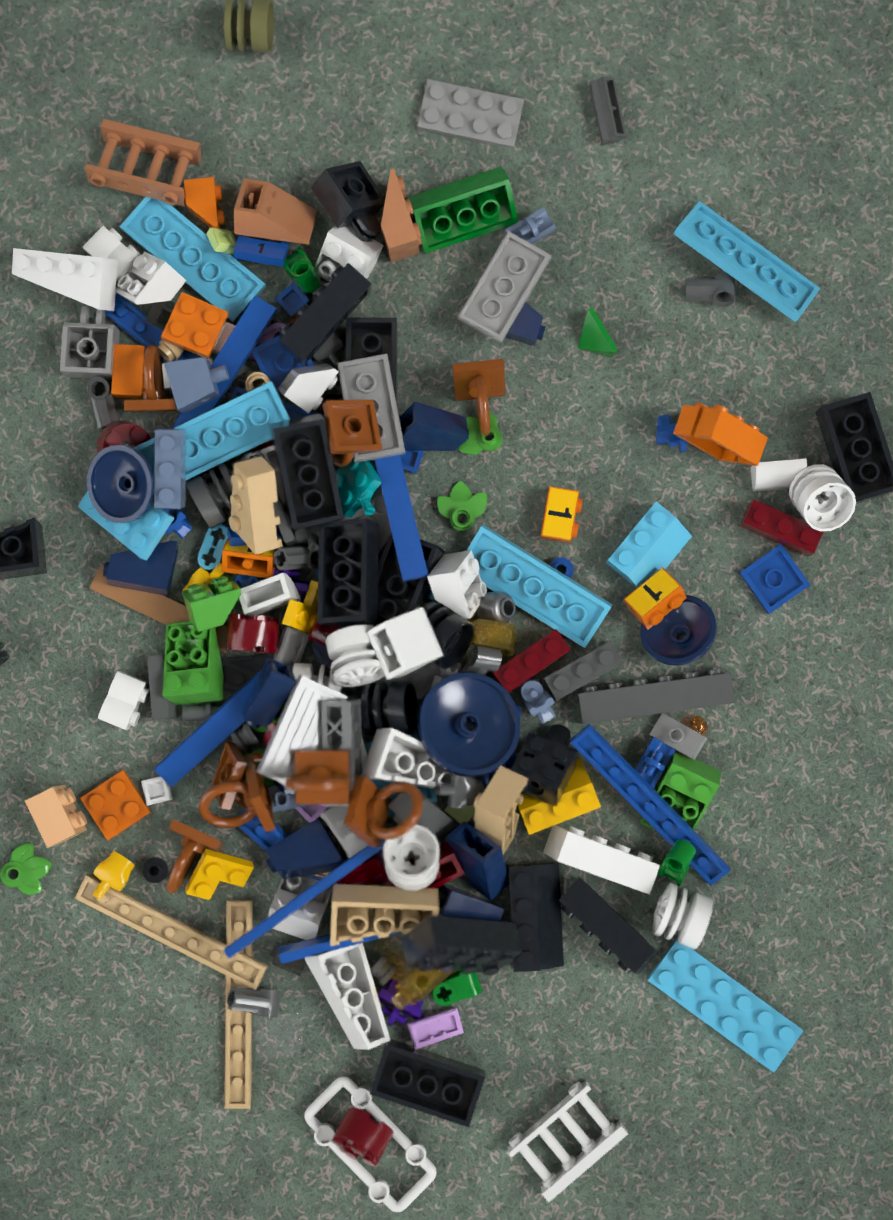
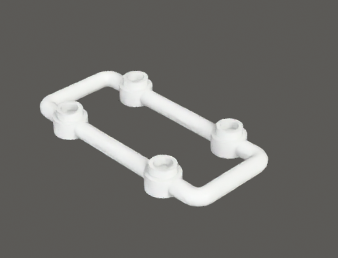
(378, 1188)

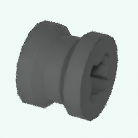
(245, 738)
(383, 969)

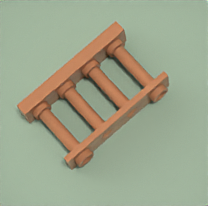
(144, 141)

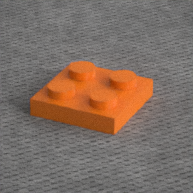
(194, 325)
(115, 805)

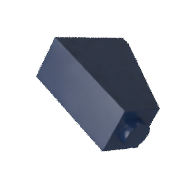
(527, 326)
(432, 429)
(149, 576)
(268, 693)
(304, 853)
(480, 860)
(462, 904)

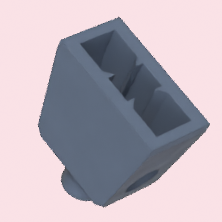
(194, 382)

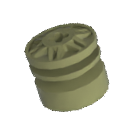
(249, 24)

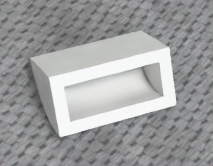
(775, 474)
(268, 595)

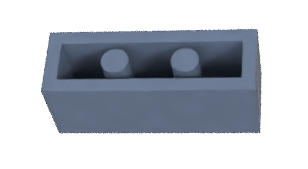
(170, 468)

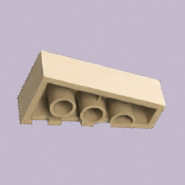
(378, 910)

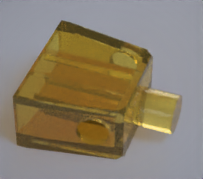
(495, 635)
(416, 986)

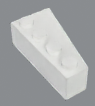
(75, 276)
(402, 758)
(602, 859)
(351, 994)

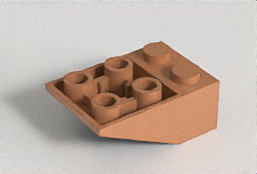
(272, 213)
(398, 231)

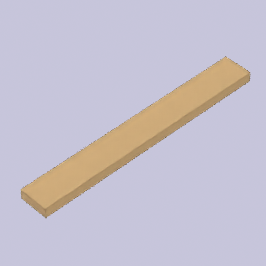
(172, 933)
(238, 1023)

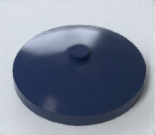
(469, 724)

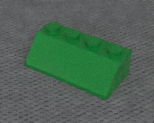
(464, 209)

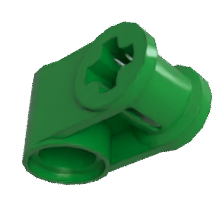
(302, 271)
(677, 861)
(461, 985)

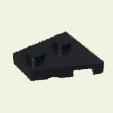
(240, 670)

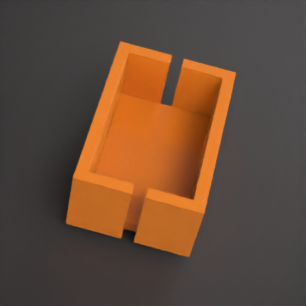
(720, 434)

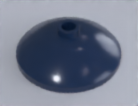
(110, 483)
(690, 619)

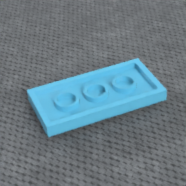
(138, 535)

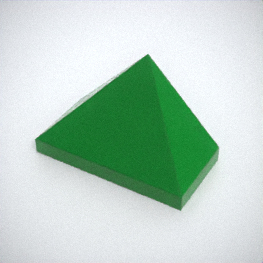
(595, 336)

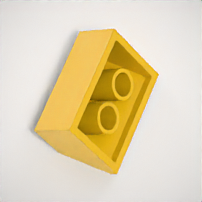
(576, 800)

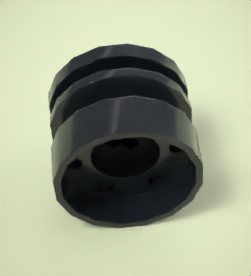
(451, 631)
(389, 707)

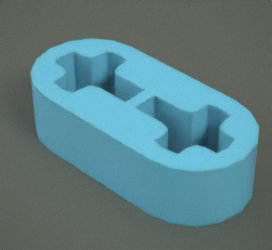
(208, 545)

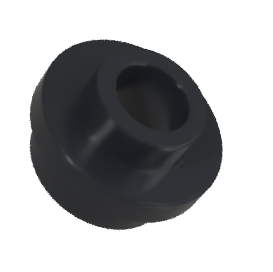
(163, 870)

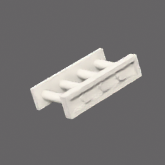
(591, 1150)

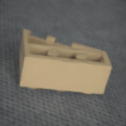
(253, 505)
(497, 805)

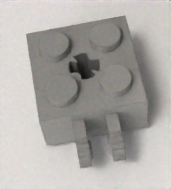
(79, 338)
(349, 840)

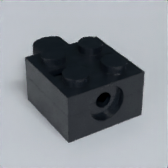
(351, 198)
(546, 764)

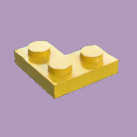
(302, 615)
(215, 868)

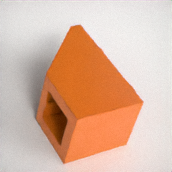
(203, 199)

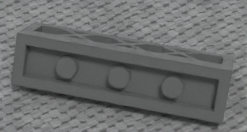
(350, 735)

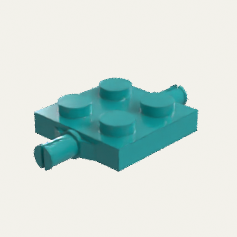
(356, 486)

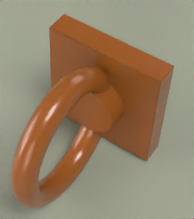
(479, 382)
(154, 397)
(351, 429)
(232, 768)
(321, 777)
(255, 796)
(370, 809)
(193, 842)

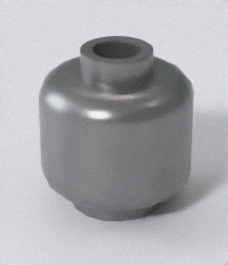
(496, 607)

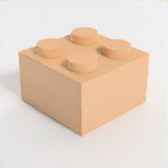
(56, 815)

